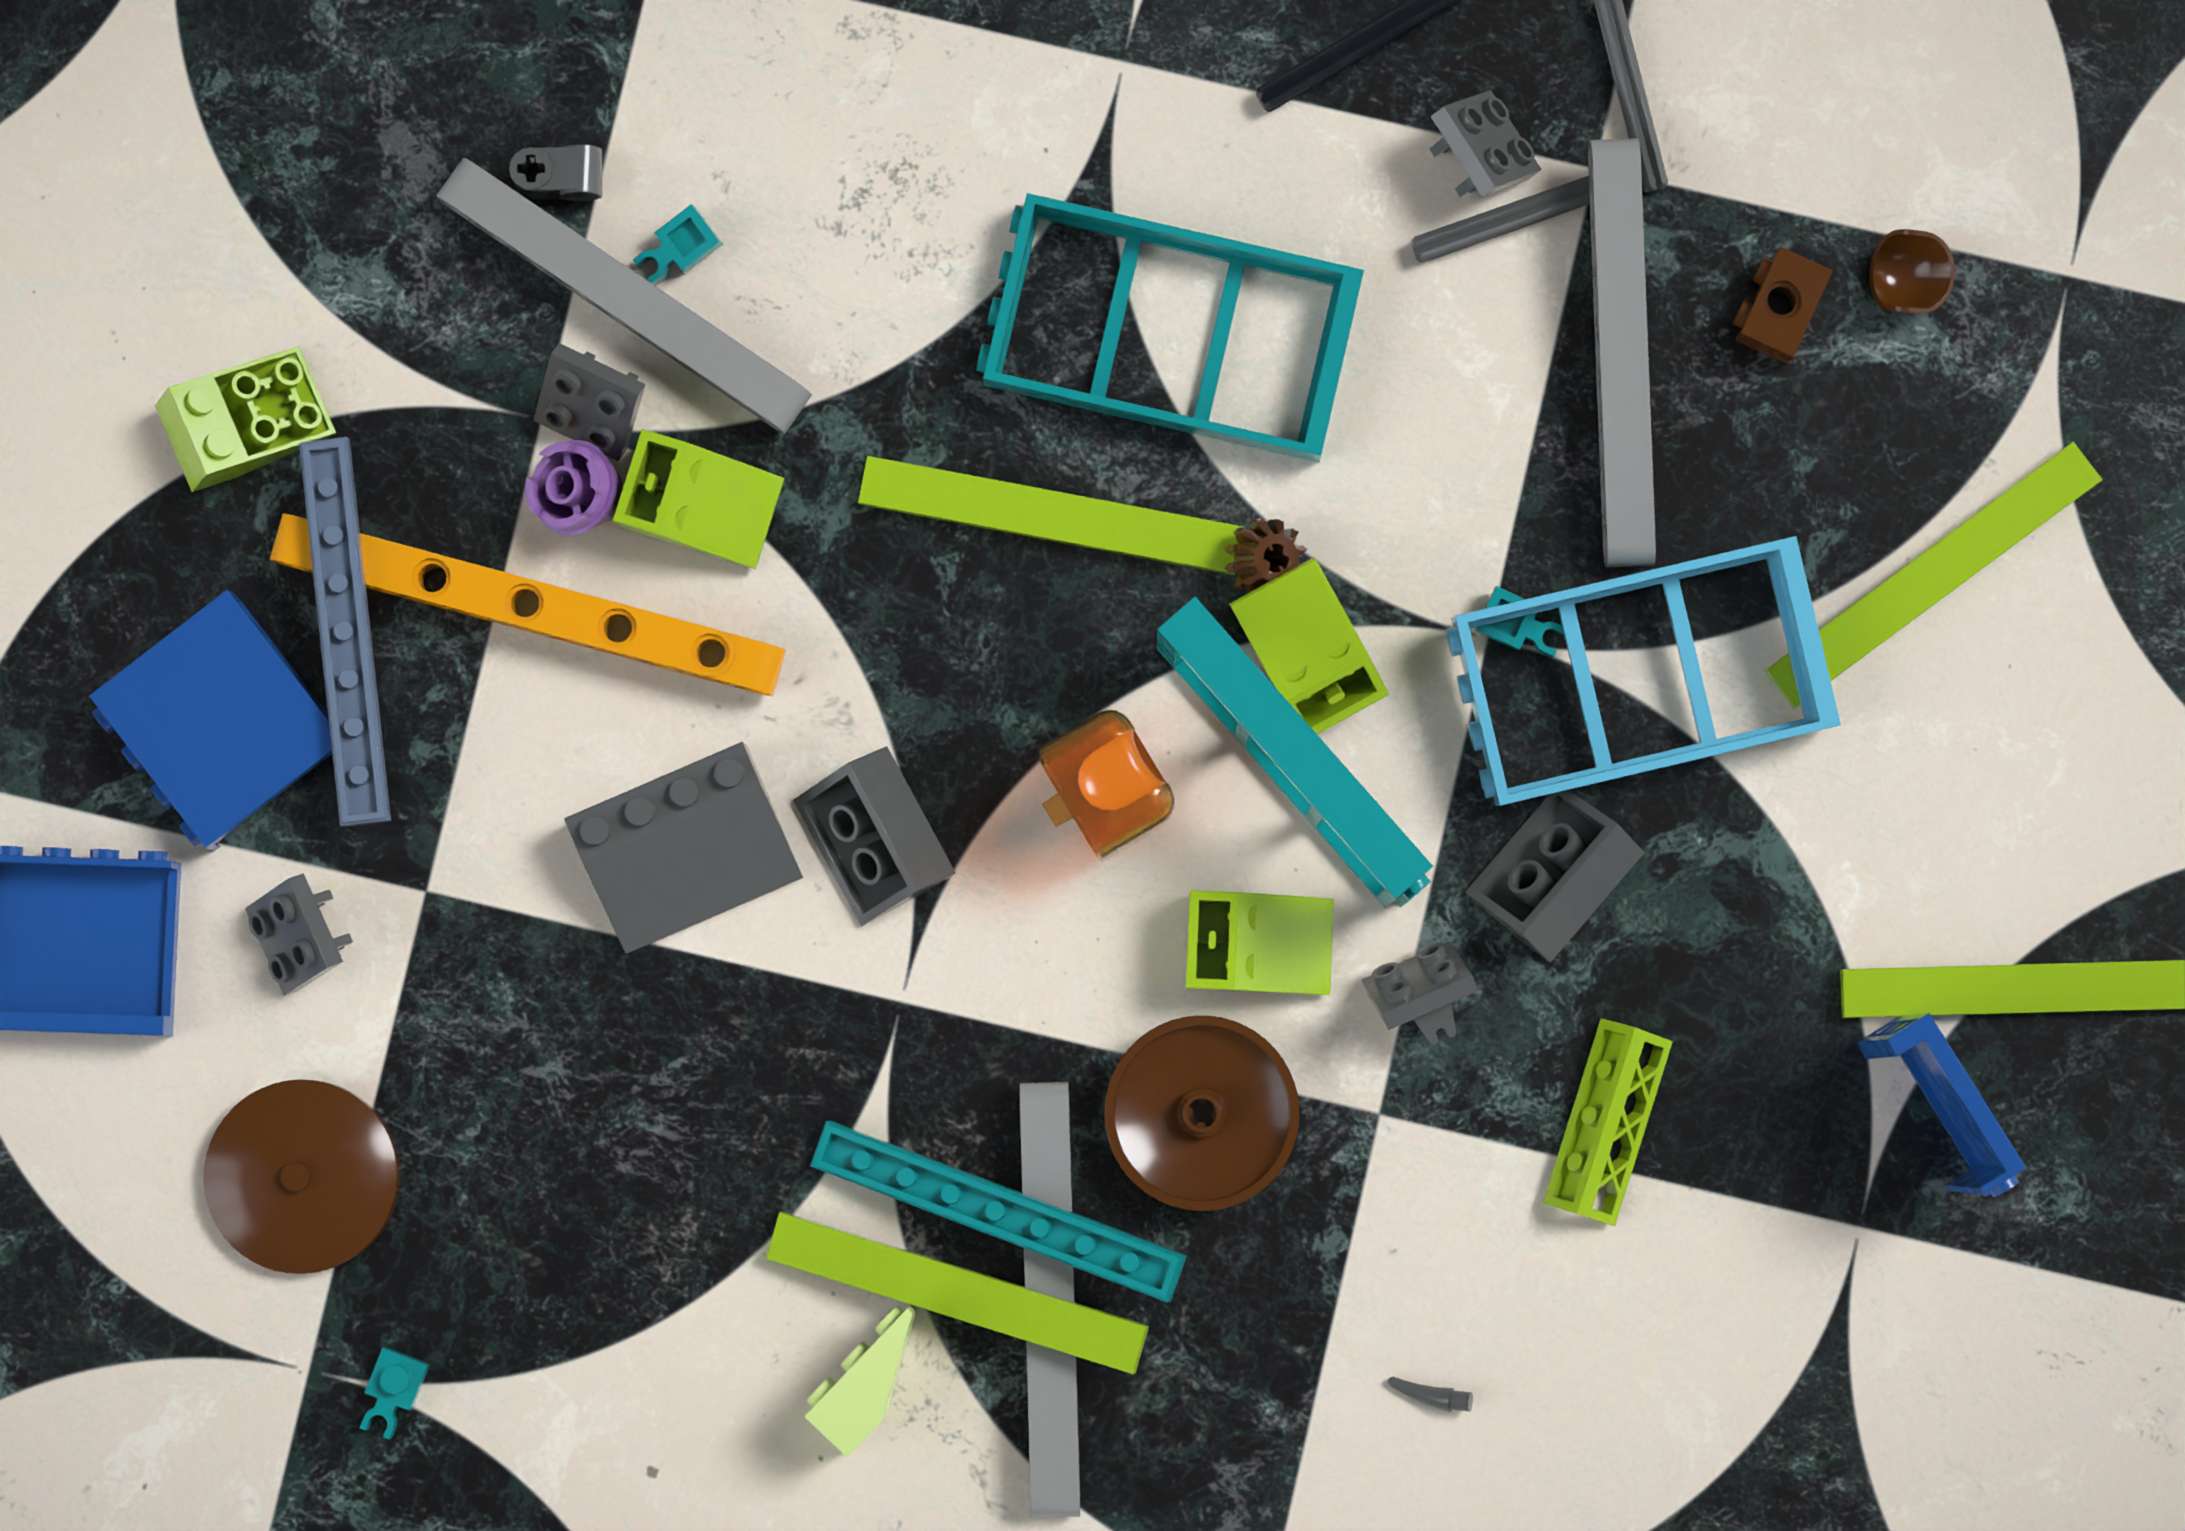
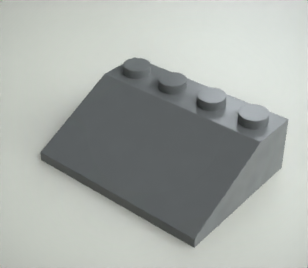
(684, 847)

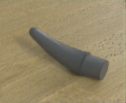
(1437, 1397)

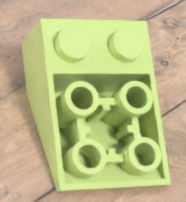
(862, 1396)

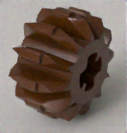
(1261, 541)

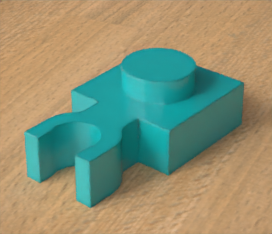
(684, 241)
(1516, 630)
(395, 1384)

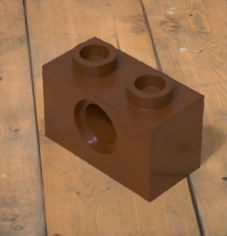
(1802, 284)

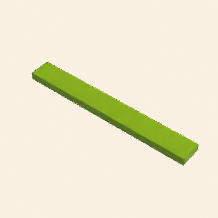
(1047, 514)
(1946, 565)
(2013, 988)
(957, 1292)

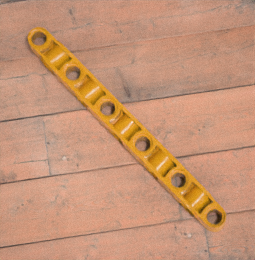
(560, 613)

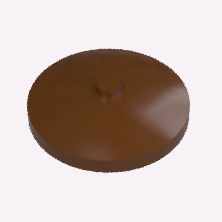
(1202, 1113)
(301, 1176)

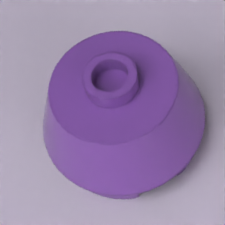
(573, 487)

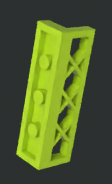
(1600, 1120)

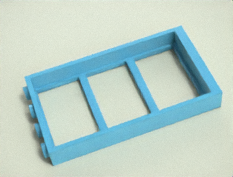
(1799, 631)

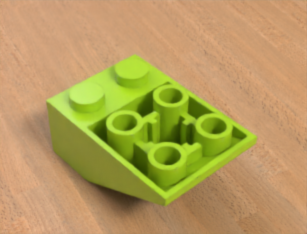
(243, 417)
(697, 499)
(1309, 646)
(1259, 943)

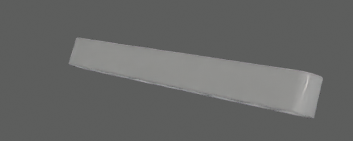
(624, 295)
(1621, 352)
(1049, 1371)

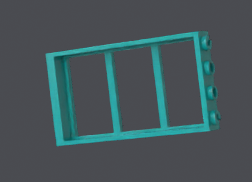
(1329, 360)
(1293, 755)

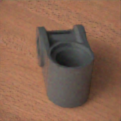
(565, 173)

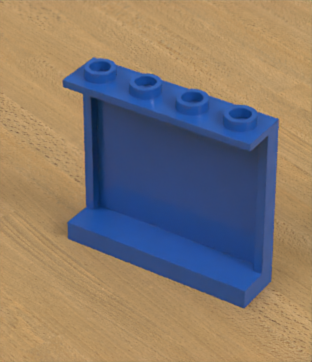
(215, 720)
(88, 942)
(1953, 1099)

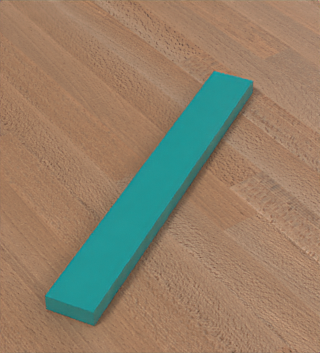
(999, 1211)

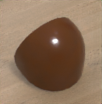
(1911, 272)

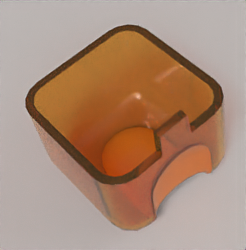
(1106, 783)

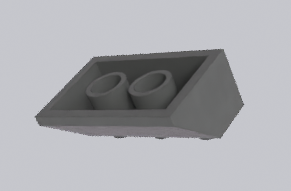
(873, 835)
(1555, 872)

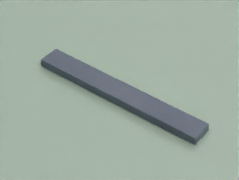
(345, 632)

